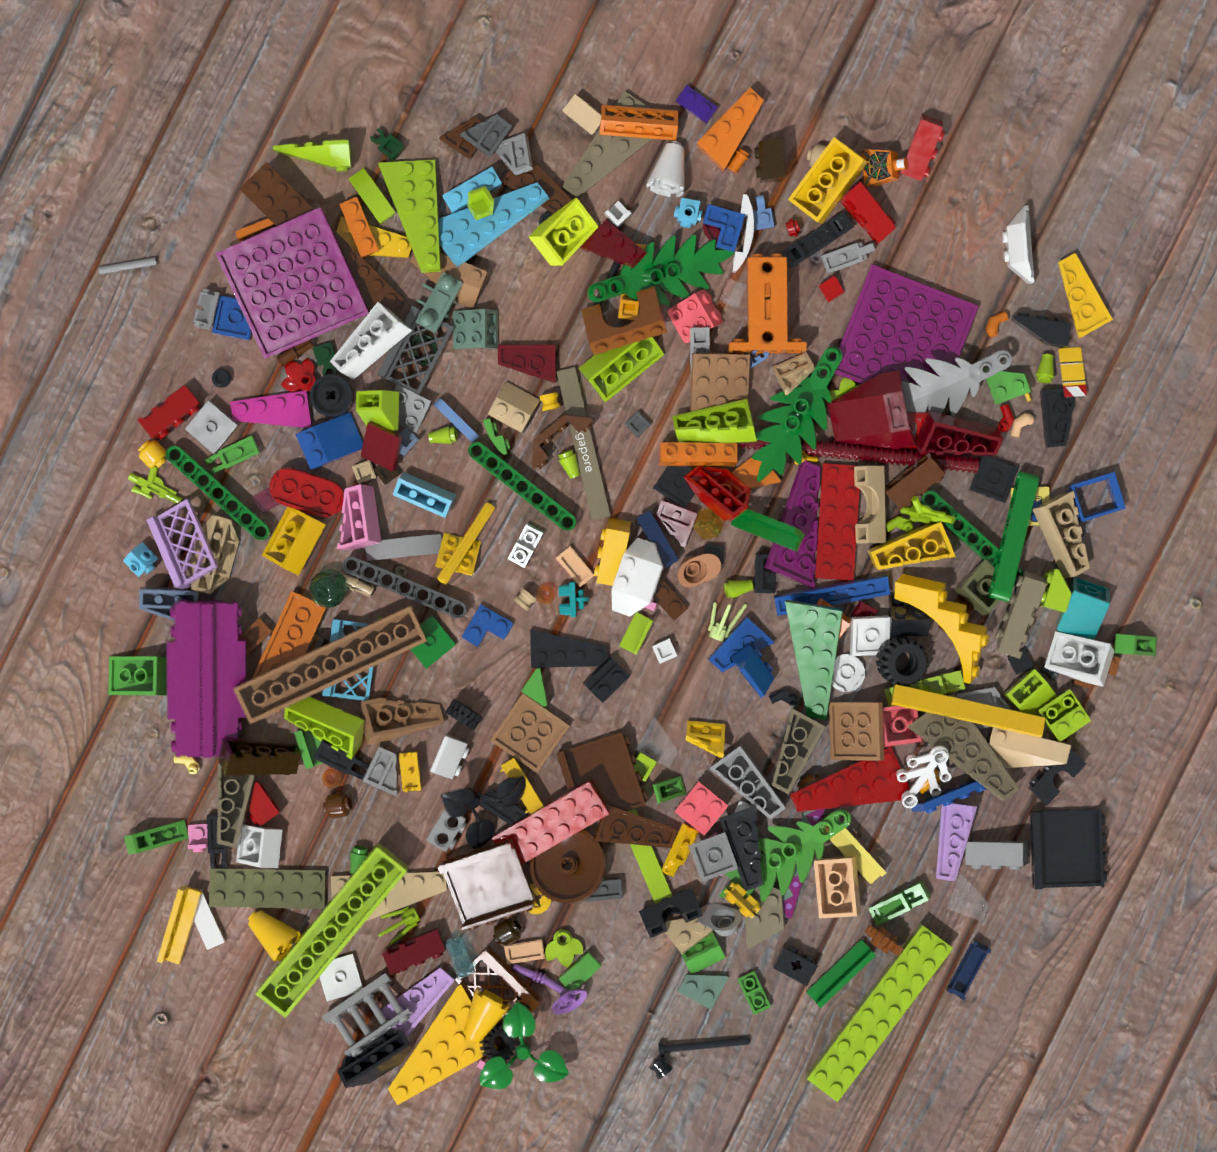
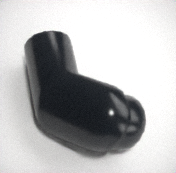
(784, 695)

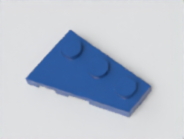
(741, 636)

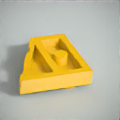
(707, 736)

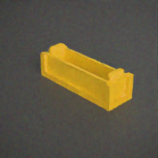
(530, 796)

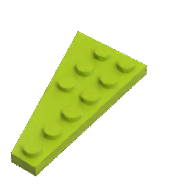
(415, 199)

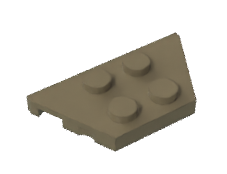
(767, 920)

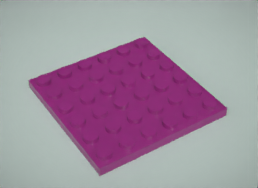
(292, 283)
(900, 326)

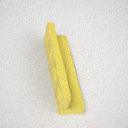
(851, 847)

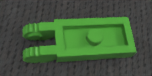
(234, 454)

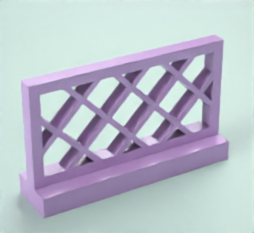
(171, 554)

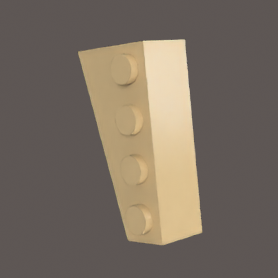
(1062, 532)

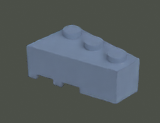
(159, 599)

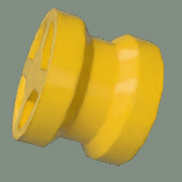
(550, 401)

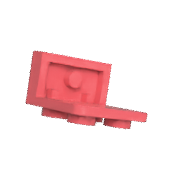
(694, 312)

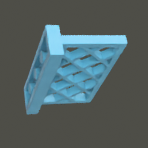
(337, 632)

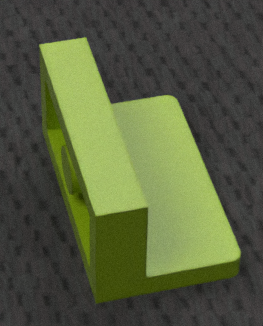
(636, 633)

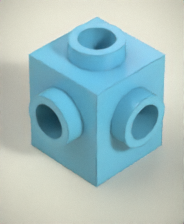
(691, 206)
(140, 560)

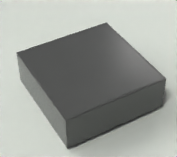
(637, 424)

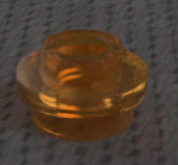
(539, 594)
(326, 782)

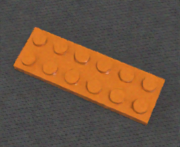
(292, 633)

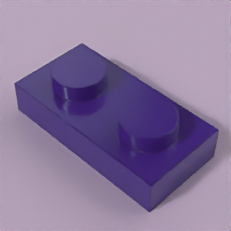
(696, 104)

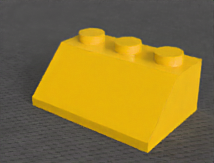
(293, 540)

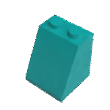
(1085, 609)

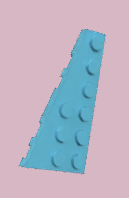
(464, 236)

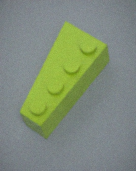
(716, 424)
(327, 723)

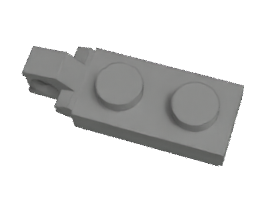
(846, 257)

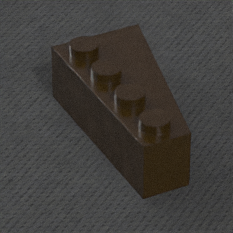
(258, 758)

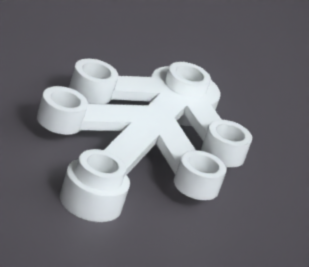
(924, 773)

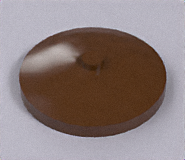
(570, 869)

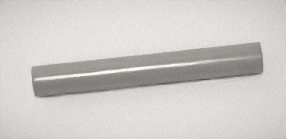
(127, 265)

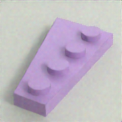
(953, 837)
(420, 999)

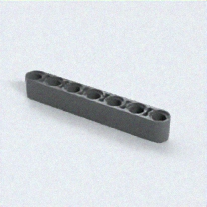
(398, 580)

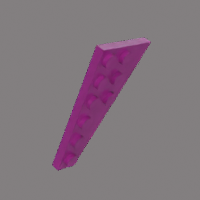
(801, 514)

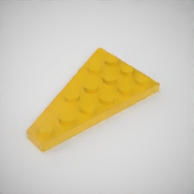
(440, 1050)

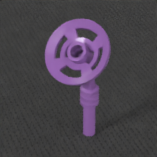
(566, 998)

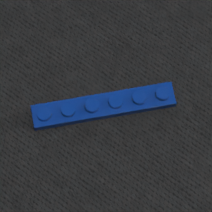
(837, 593)

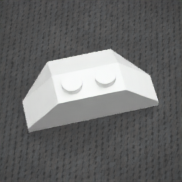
(1019, 246)
(636, 577)

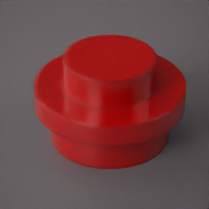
(793, 227)

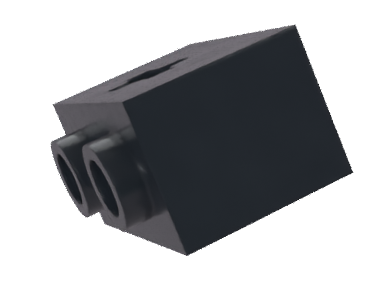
(801, 974)

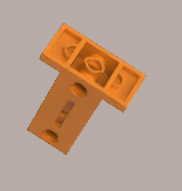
(766, 309)

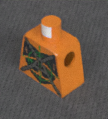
(882, 167)

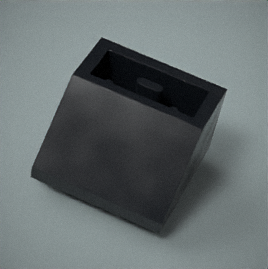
(907, 619)

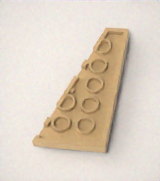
(409, 890)

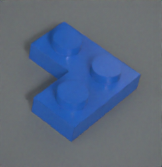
(729, 223)
(485, 620)

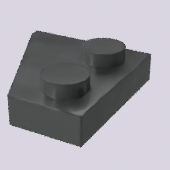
(487, 134)

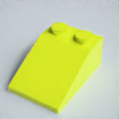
(563, 233)

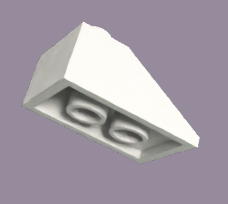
(1080, 658)

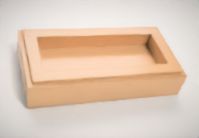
(575, 566)
(524, 951)

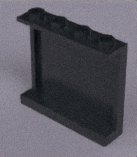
(1067, 848)

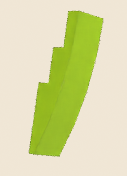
(937, 684)

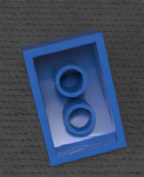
(330, 441)

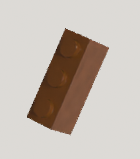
(915, 480)

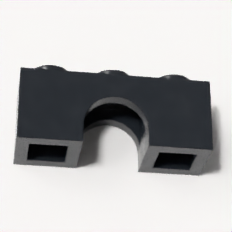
(1043, 785)
(655, 915)

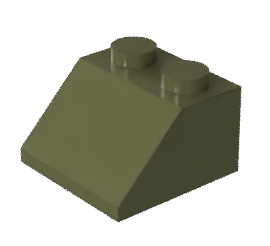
(976, 588)

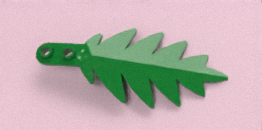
(664, 271)
(796, 418)

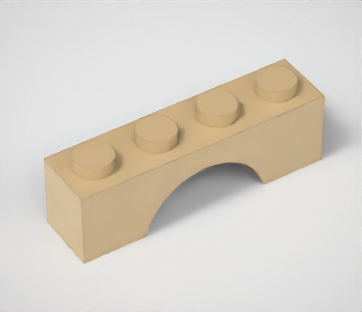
(872, 484)

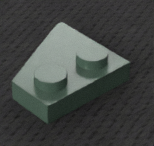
(703, 988)

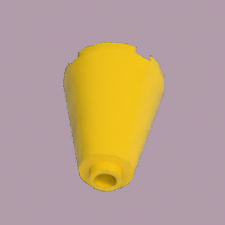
(273, 934)
(483, 1015)

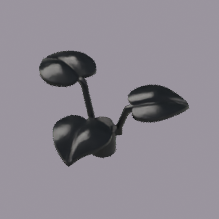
(457, 803)

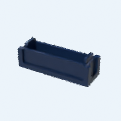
(656, 536)
(967, 969)

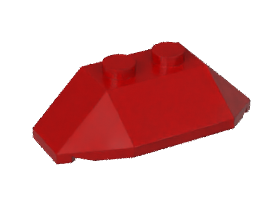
(719, 491)

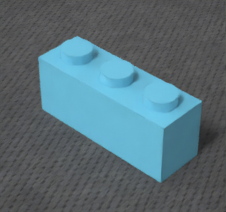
(458, 197)
(424, 494)

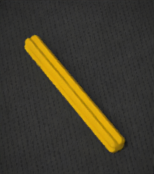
(466, 543)

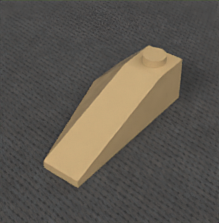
(1025, 750)

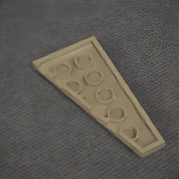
(605, 154)
(966, 750)

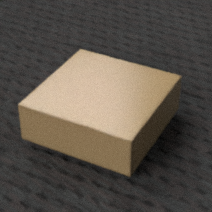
(364, 472)

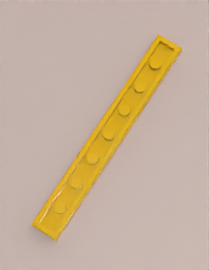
(968, 711)

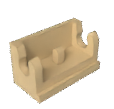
(583, 114)

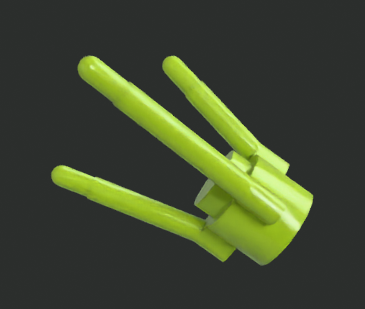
(409, 917)

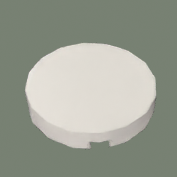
(848, 673)

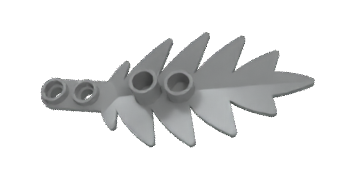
(952, 383)

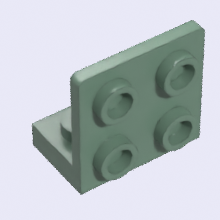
(475, 329)

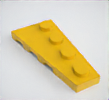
(388, 243)
(1083, 299)

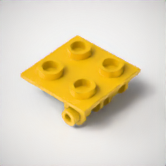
(448, 546)

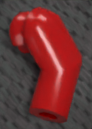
(1007, 419)

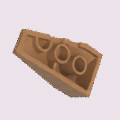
(471, 276)

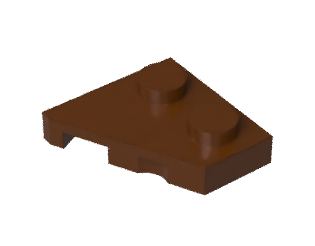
(456, 142)

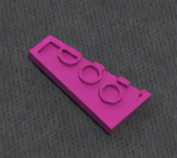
(281, 409)

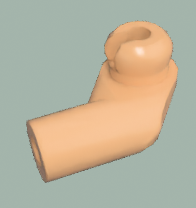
(1019, 422)

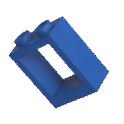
(1114, 491)

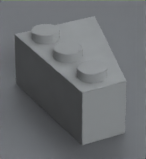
(997, 854)

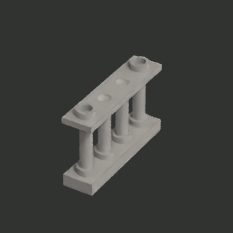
(351, 1006)

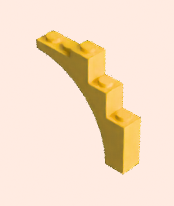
(951, 616)

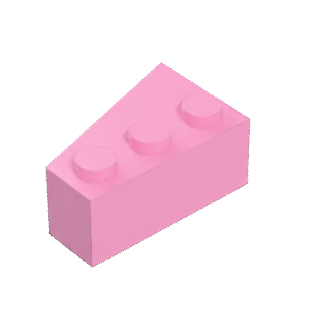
(360, 519)

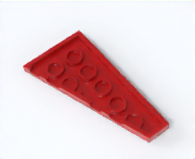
(855, 785)

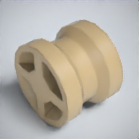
(524, 599)

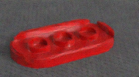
(306, 492)

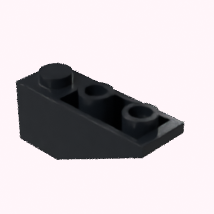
(1049, 332)

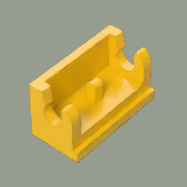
(410, 771)

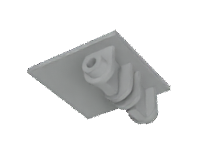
(411, 408)

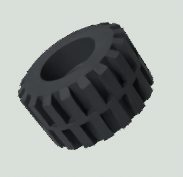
(916, 663)

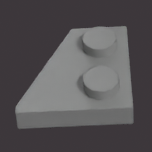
(516, 153)
(382, 771)

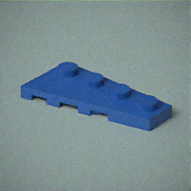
(948, 796)

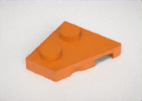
(749, 471)

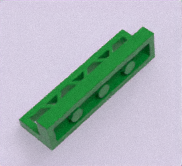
(769, 529)
(840, 973)

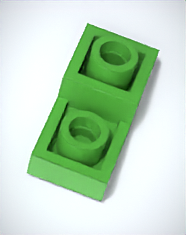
(500, 443)
(580, 971)
(754, 993)

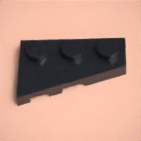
(1056, 416)

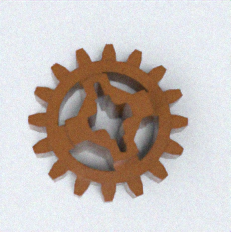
(883, 940)

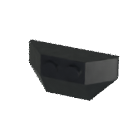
(375, 1059)

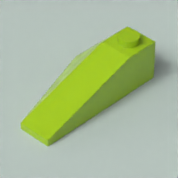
(332, 154)

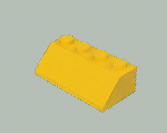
(828, 180)

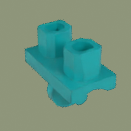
(569, 590)

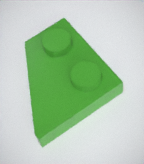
(1008, 385)

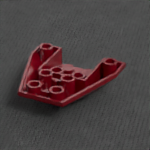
(873, 414)

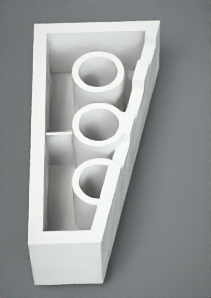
(369, 341)

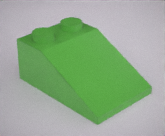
(137, 675)

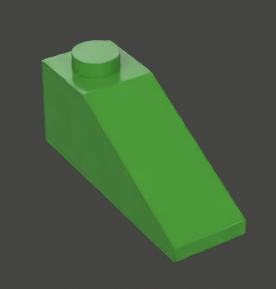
(156, 837)

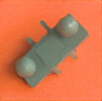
(439, 302)

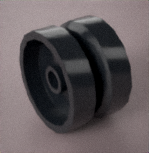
(323, 388)

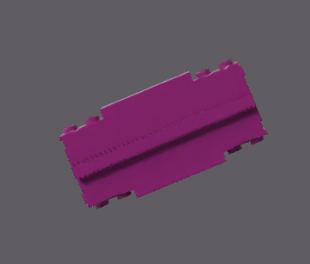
(201, 674)

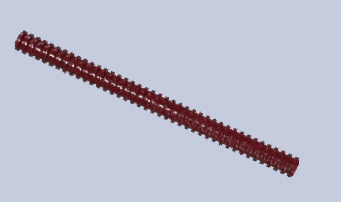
(877, 454)

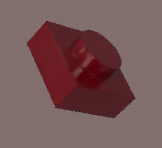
(863, 609)

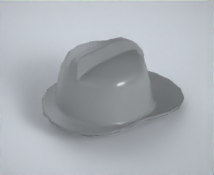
(720, 919)

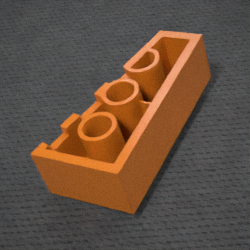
(727, 133)

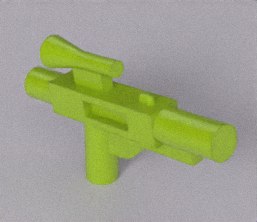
(155, 485)
(925, 514)

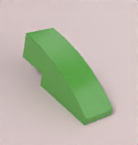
(900, 902)

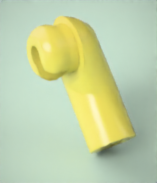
(190, 762)

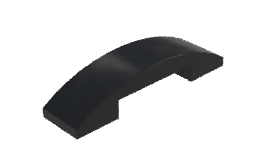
(817, 239)

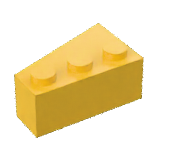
(613, 549)

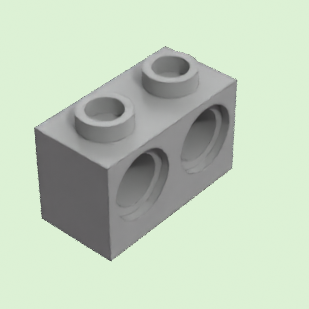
(443, 827)

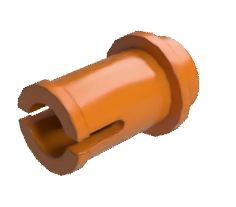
(738, 160)

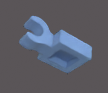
(762, 217)

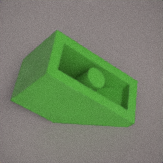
(1135, 644)

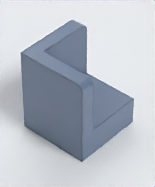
(408, 441)

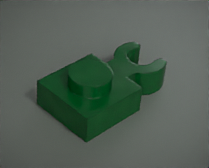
(388, 146)
(323, 355)

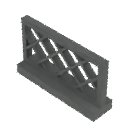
(396, 351)

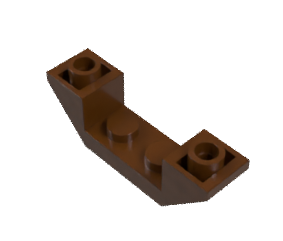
(540, 455)

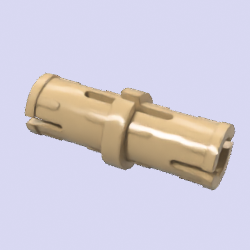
(358, 585)

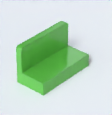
(308, 747)
(703, 954)

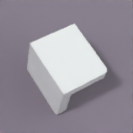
(618, 214)

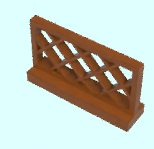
(508, 976)

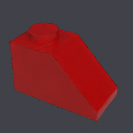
(262, 805)

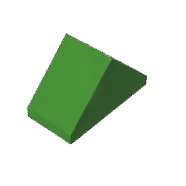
(535, 688)
(669, 789)

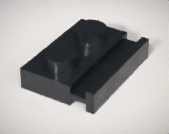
(606, 679)

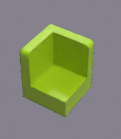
(480, 203)
(644, 765)

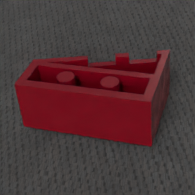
(414, 951)

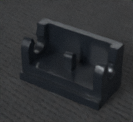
(763, 578)

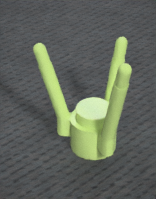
(719, 630)

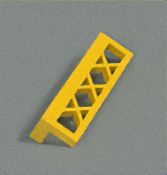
(179, 925)

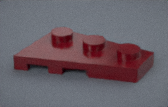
(613, 244)
(529, 359)

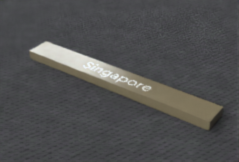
(583, 446)

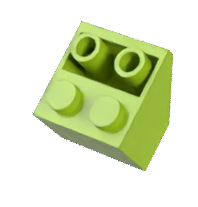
(379, 407)
(1056, 593)
(1030, 693)
(1064, 715)

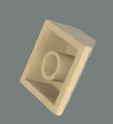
(513, 407)

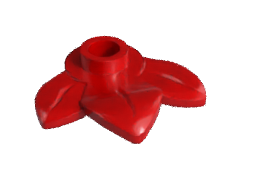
(297, 374)

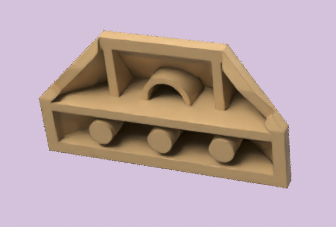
(224, 545)

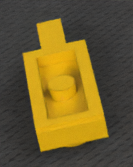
(680, 849)

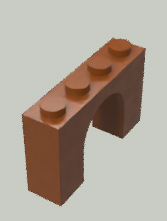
(648, 324)

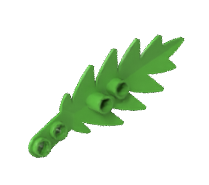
(796, 849)

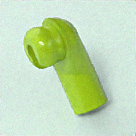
(899, 522)

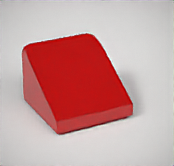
(831, 289)

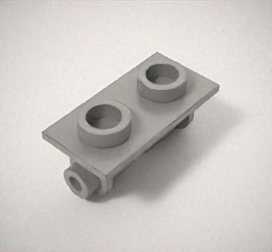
(205, 317)

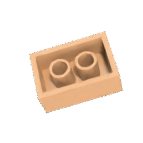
(837, 887)

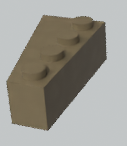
(1020, 614)

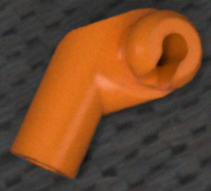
(993, 323)

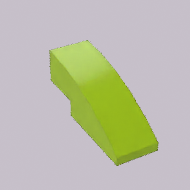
(372, 196)

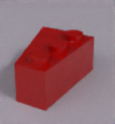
(868, 213)

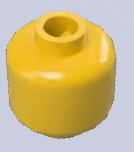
(152, 454)

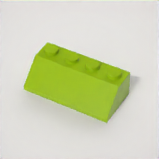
(618, 367)

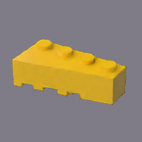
(913, 547)

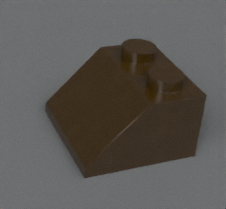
(771, 160)

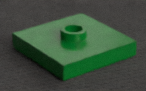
(436, 643)

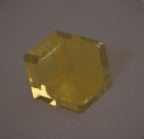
(708, 524)

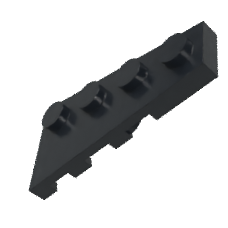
(744, 841)

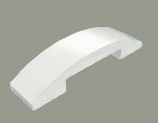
(739, 257)

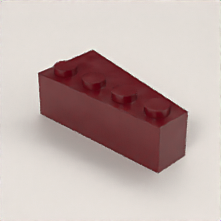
(955, 435)

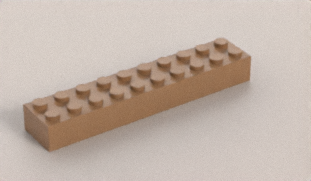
(329, 664)

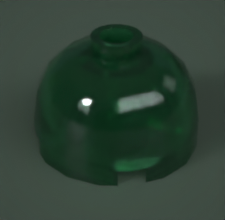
(328, 588)

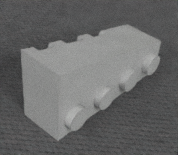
(746, 777)

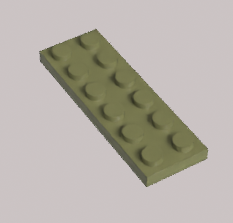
(267, 888)

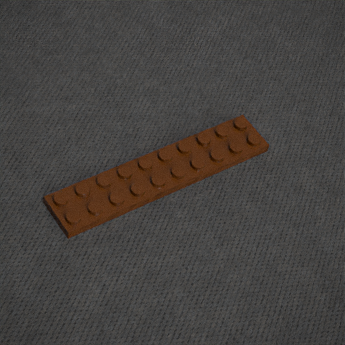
(283, 204)

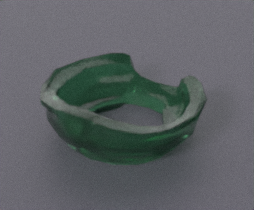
(416, 341)

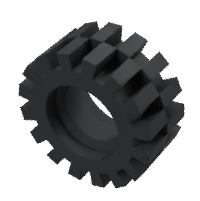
(464, 714)
(507, 1044)

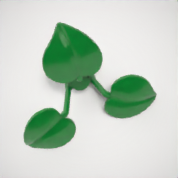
(549, 1067)

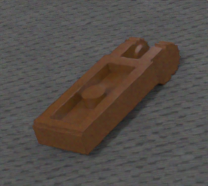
(669, 600)

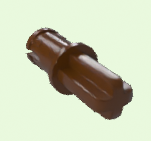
(294, 352)

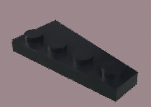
(559, 651)

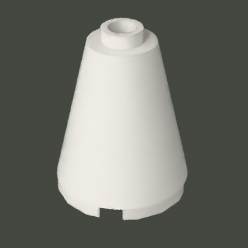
(669, 173)

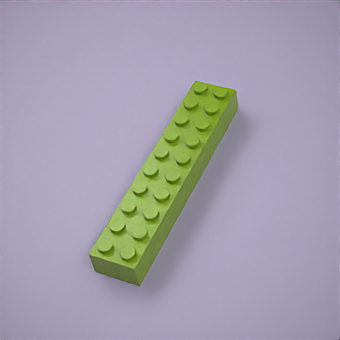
(332, 930)
(878, 1012)

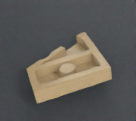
(793, 372)
(686, 934)

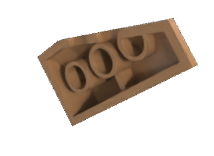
(394, 719)

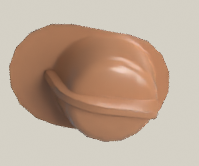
(698, 569)

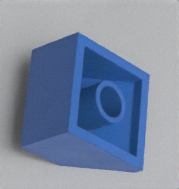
(753, 669)

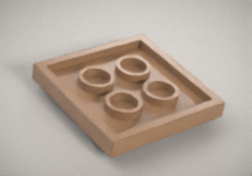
(718, 379)
(856, 731)
(530, 733)

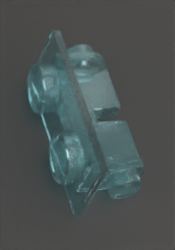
(459, 957)

